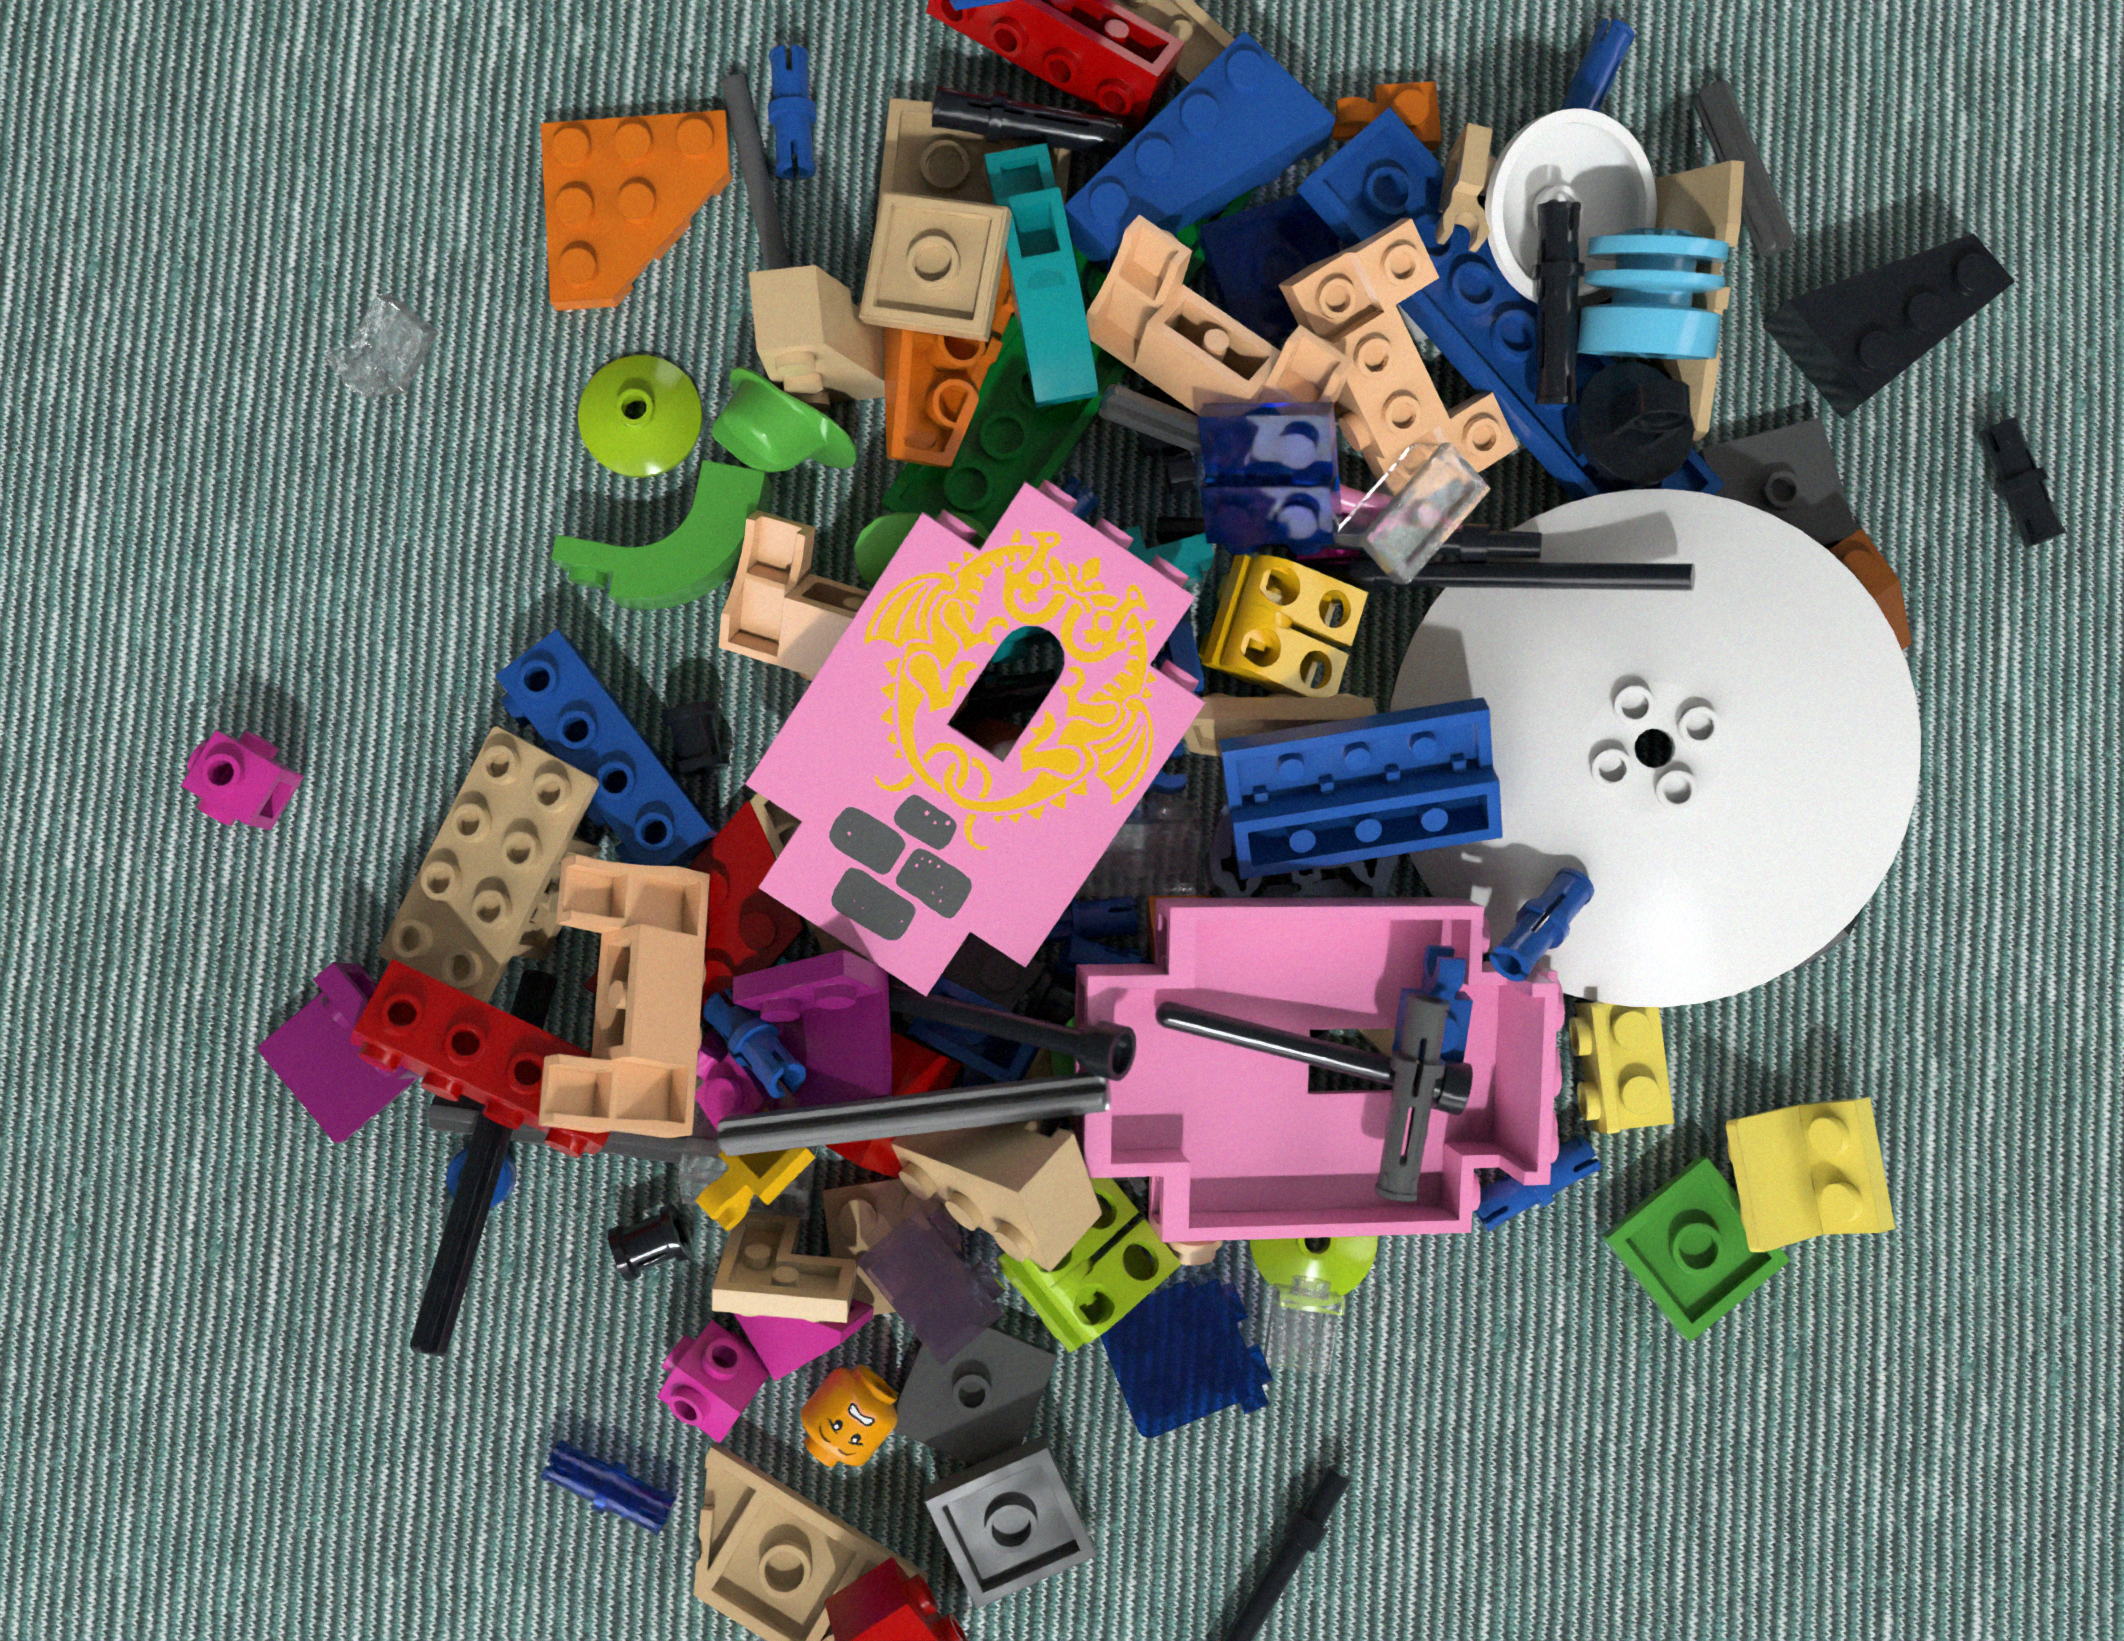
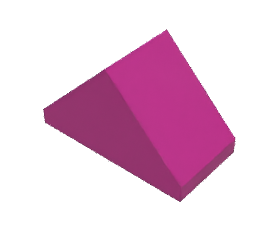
(792, 1342)

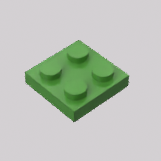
(1692, 1249)

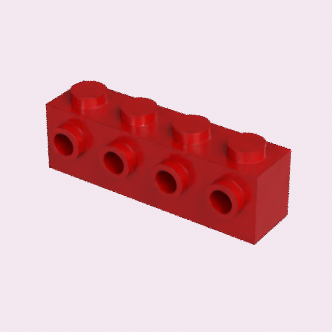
(1080, 48)
(465, 1050)

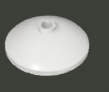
(1572, 159)

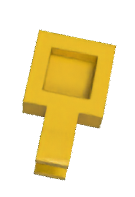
(751, 1174)

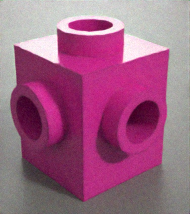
(240, 779)
(712, 1379)

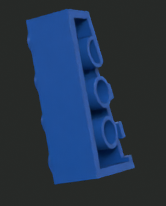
(1207, 147)

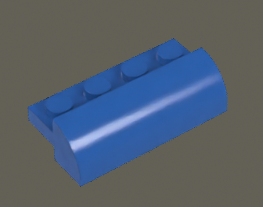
(1361, 788)

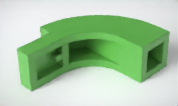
(686, 562)

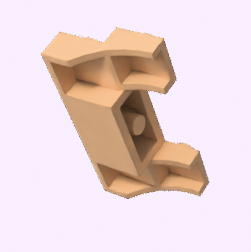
(1192, 345)
(1388, 392)
(780, 608)
(645, 999)

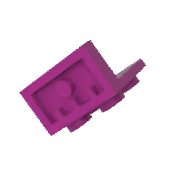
(831, 1020)
(322, 1065)

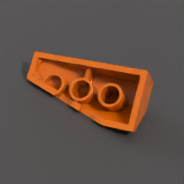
(936, 386)

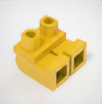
(1277, 626)

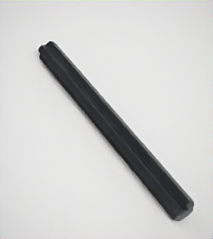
(473, 1197)

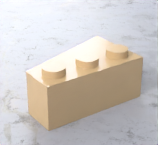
(814, 337)
(1007, 1182)

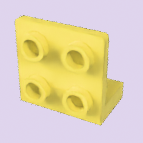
(1809, 1172)

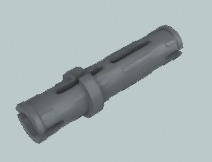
(1425, 1020)

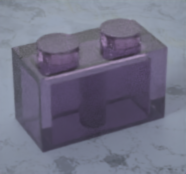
(934, 1283)

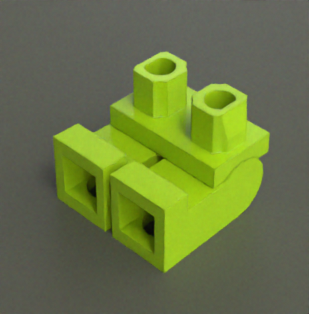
(1088, 1295)

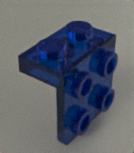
(1185, 1355)

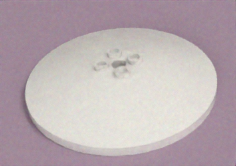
(1781, 726)

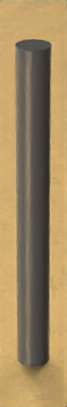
(755, 172)

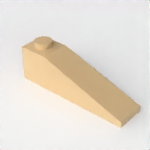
(1709, 206)

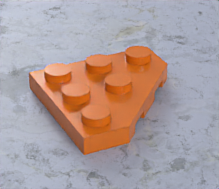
(624, 196)

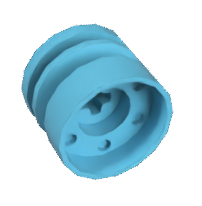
(1652, 295)

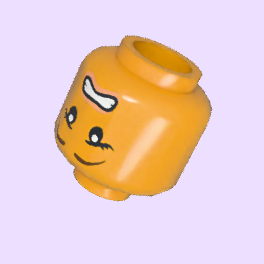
(849, 1416)

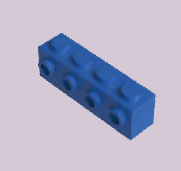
(593, 732)

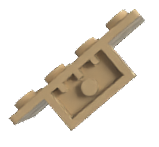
(494, 868)

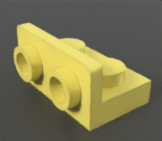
(1621, 1066)

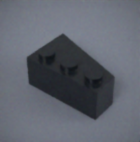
(1880, 322)

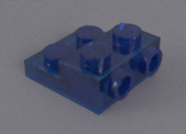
(1257, 252)
(1270, 475)

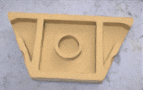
(774, 1553)

